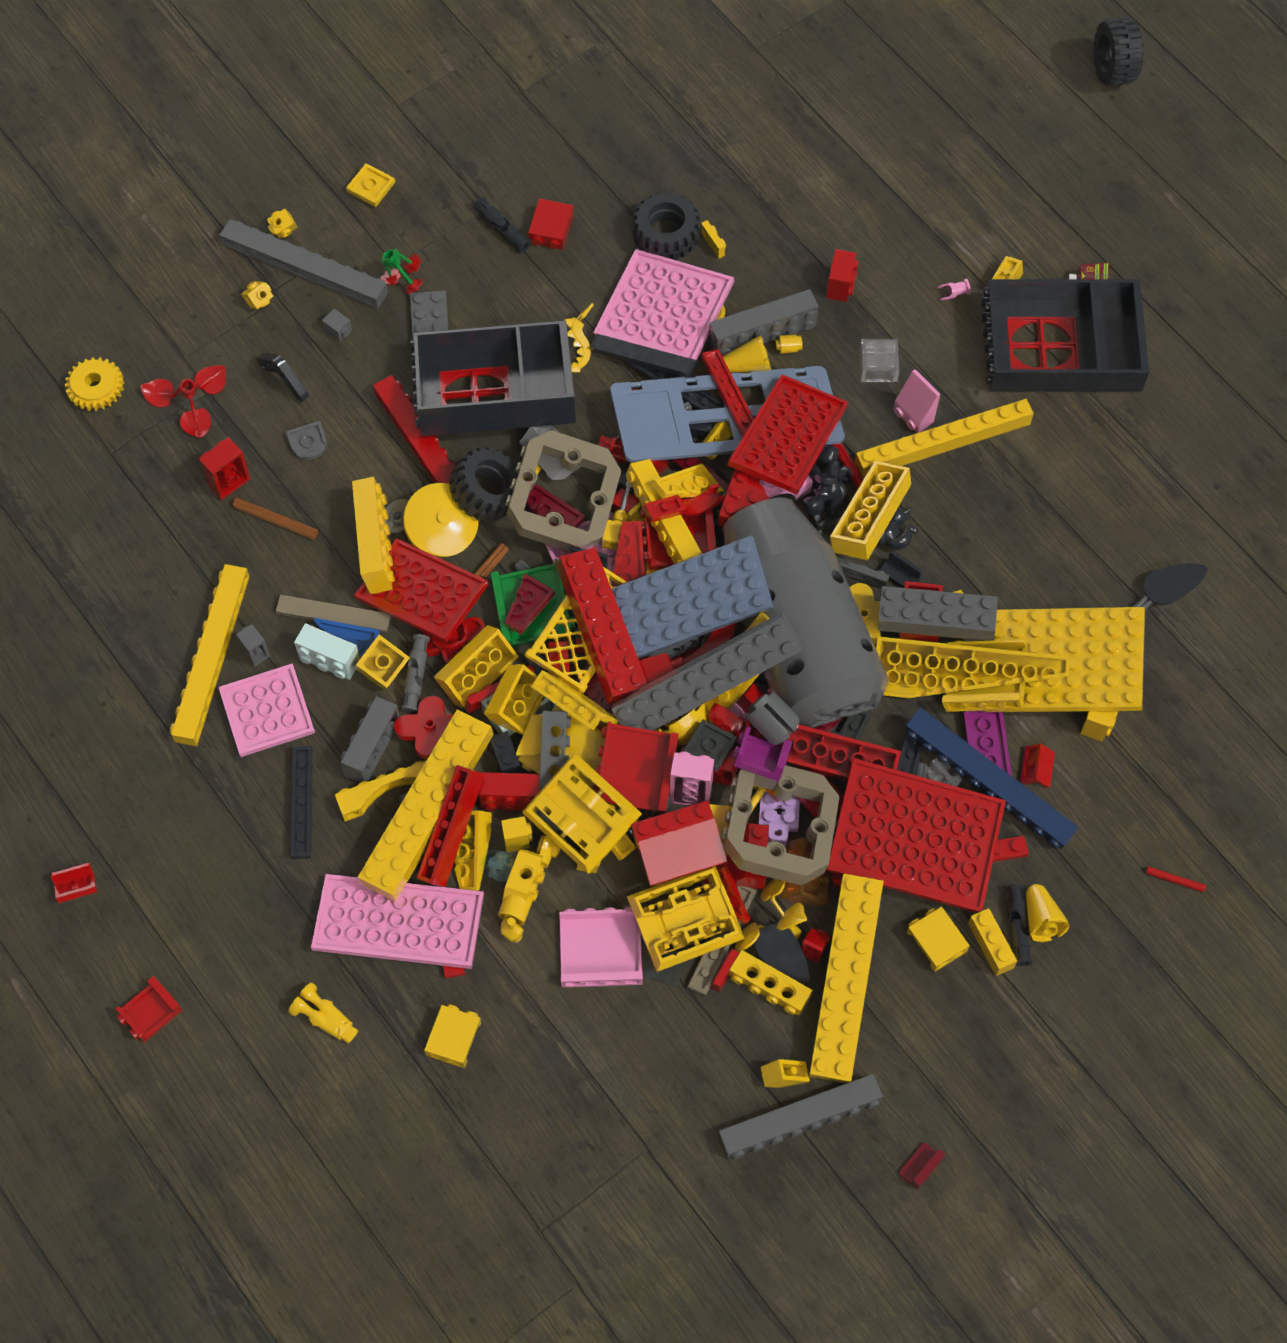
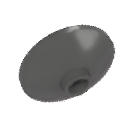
(395, 515)

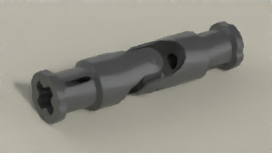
(414, 677)

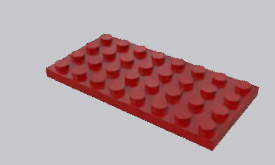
(788, 434)

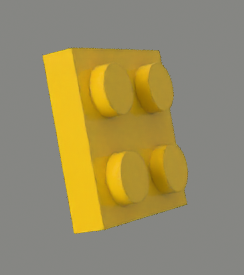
(370, 185)

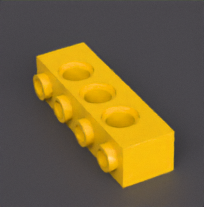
(746, 963)

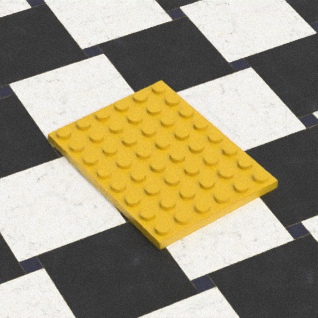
(1103, 650)

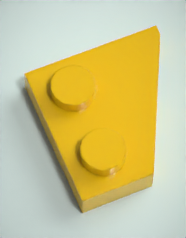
(532, 738)

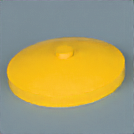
(437, 523)

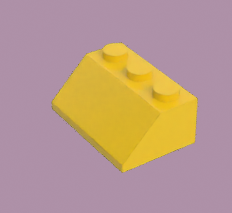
(514, 699)

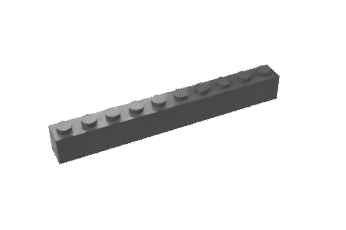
(304, 263)

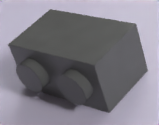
(253, 645)

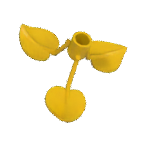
(789, 919)

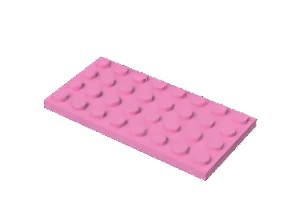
(420, 927)

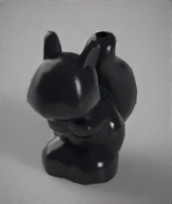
(829, 459)
(829, 490)
(893, 536)

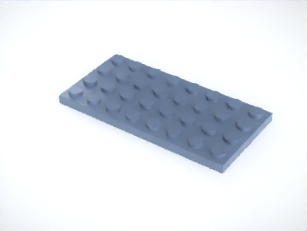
(694, 597)

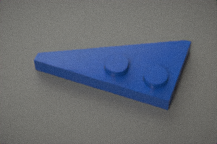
(358, 635)

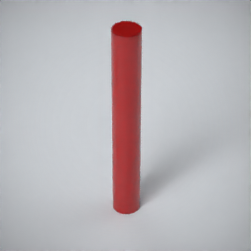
(1176, 879)

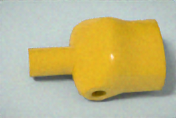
(511, 930)

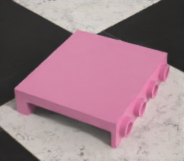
(600, 948)

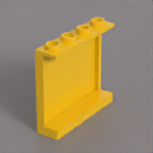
(990, 698)
(573, 701)
(582, 742)

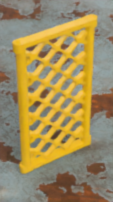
(549, 628)

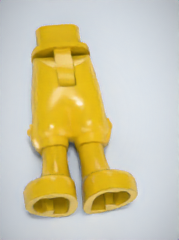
(328, 1016)

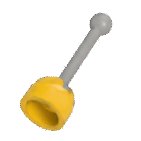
(620, 514)

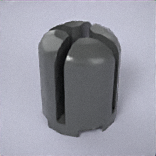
(772, 717)

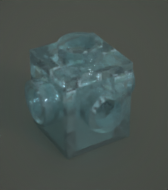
(501, 866)

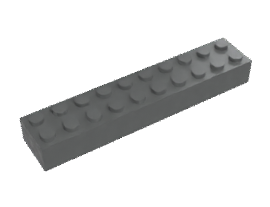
(709, 675)

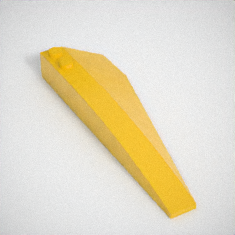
(940, 668)

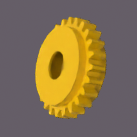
(97, 396)

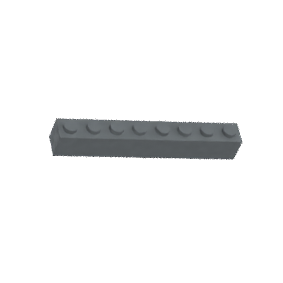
(800, 1116)

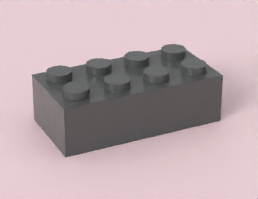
(370, 740)

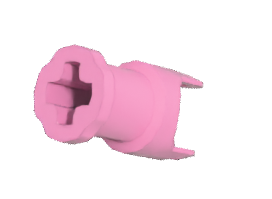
(956, 289)

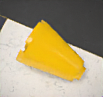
(748, 357)
(1044, 915)

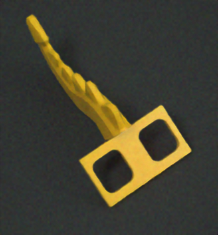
(580, 340)

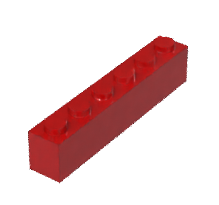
(450, 826)

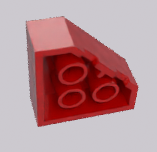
(742, 492)

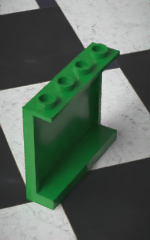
(506, 590)

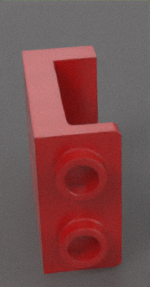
(149, 1011)

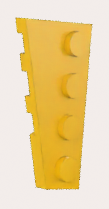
(685, 483)

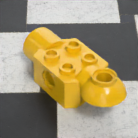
(524, 879)

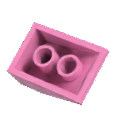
(917, 402)

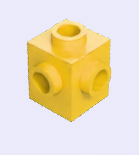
(281, 223)
(257, 294)

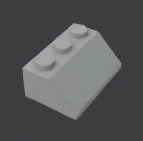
(550, 464)

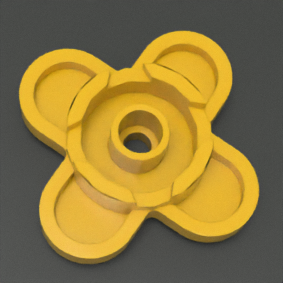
(868, 608)

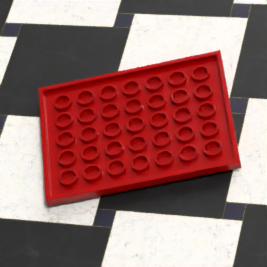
(916, 835)

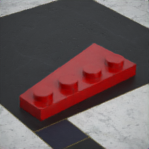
(630, 553)

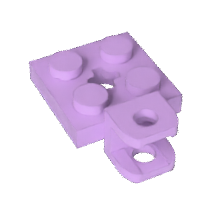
(779, 824)

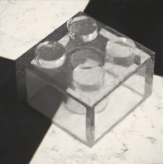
(879, 360)

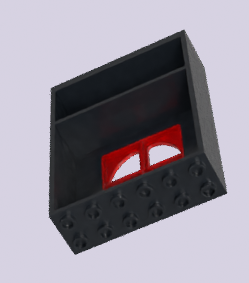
(1098, 316)
(525, 357)

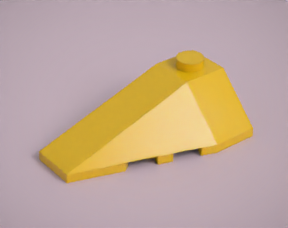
(473, 851)

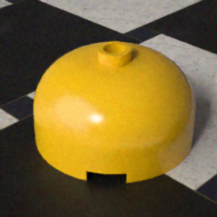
(686, 725)

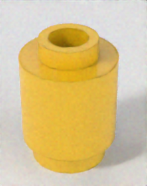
(789, 344)

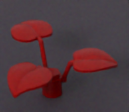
(193, 422)

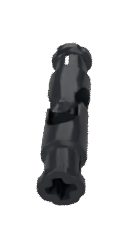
(501, 224)
(1020, 927)

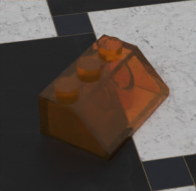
(813, 892)

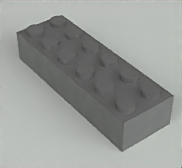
(769, 320)
(937, 613)

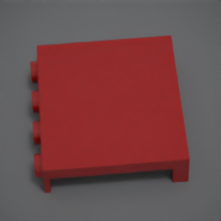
(700, 526)
(637, 765)

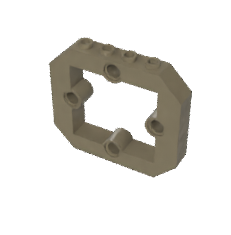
(585, 455)
(783, 865)

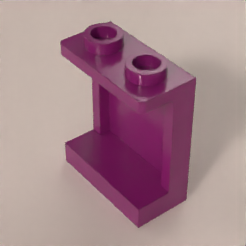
(761, 756)

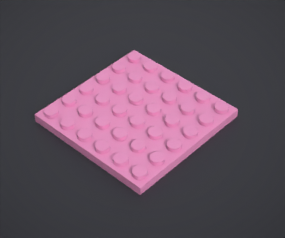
(664, 304)

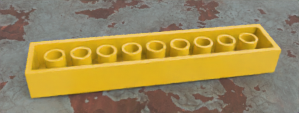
(415, 819)
(846, 979)

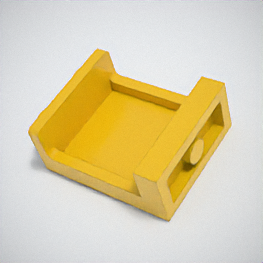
(938, 938)
(452, 1035)

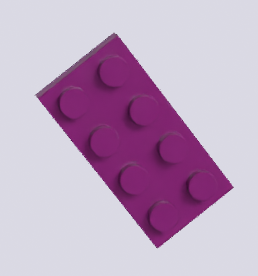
(987, 735)

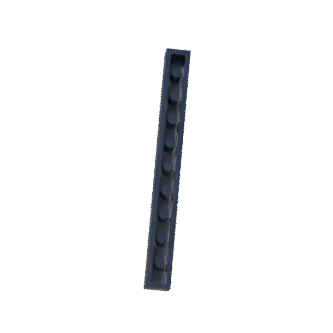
(990, 778)

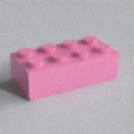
(691, 779)

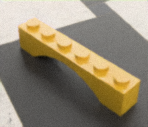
(356, 800)

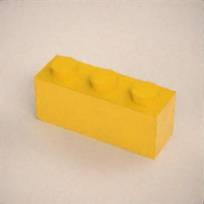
(992, 942)

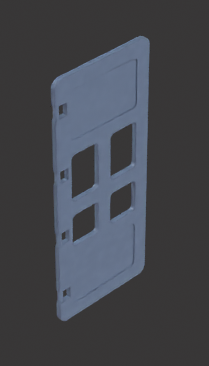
(657, 425)

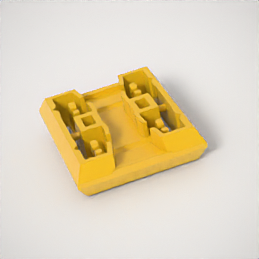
(581, 813)
(685, 918)

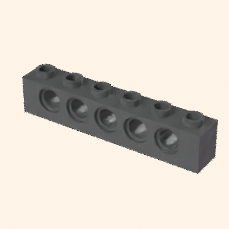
(551, 719)

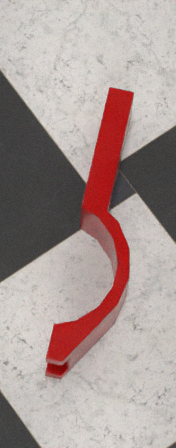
(676, 506)

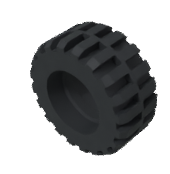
(1118, 51)
(666, 207)
(470, 494)

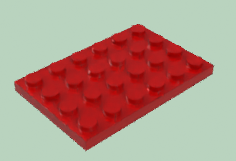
(426, 591)

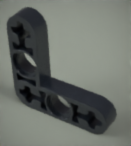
(277, 364)

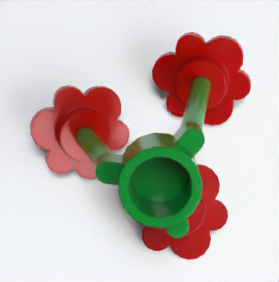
(391, 258)

